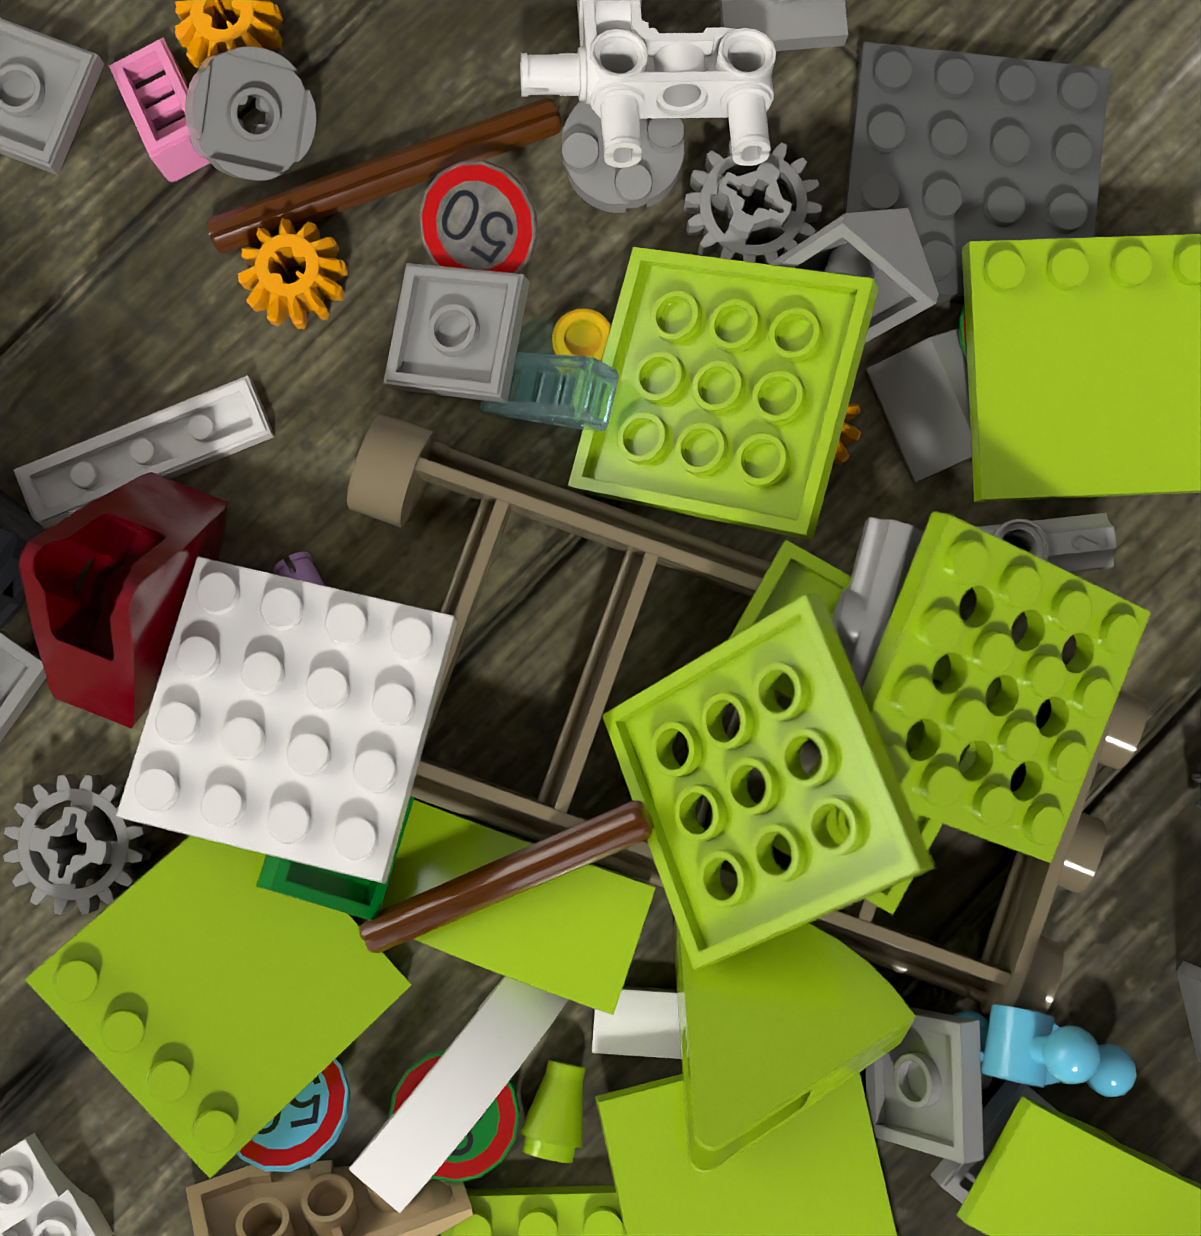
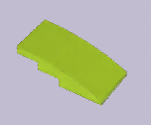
(559, 936)
(1075, 1181)

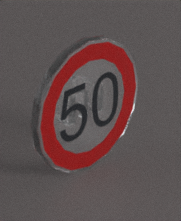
(478, 219)

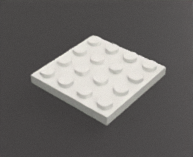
(289, 719)

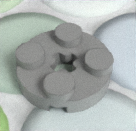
(212, 113)
(628, 187)

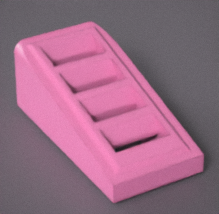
(170, 146)

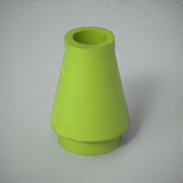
(556, 1114)

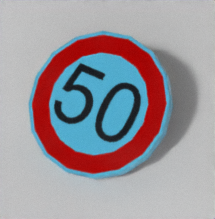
(304, 1125)

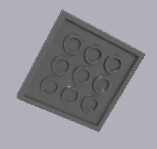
(976, 149)

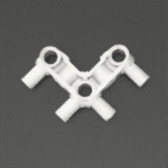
(645, 74)

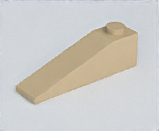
(318, 1203)

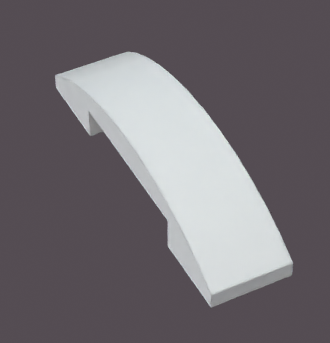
(456, 1091)

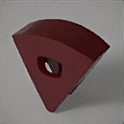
(113, 637)

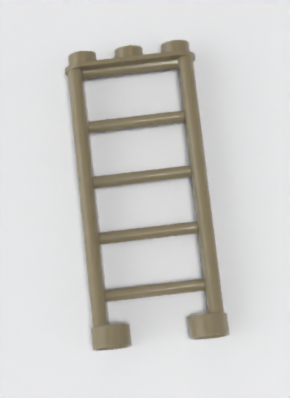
(387, 484)

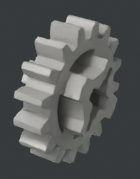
(733, 193)
(67, 866)

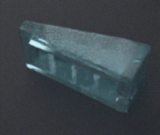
(585, 397)

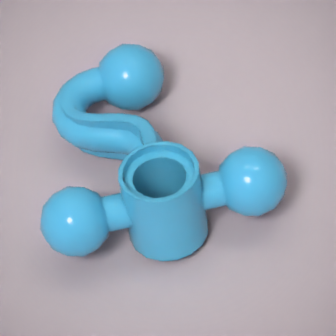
(1037, 1052)

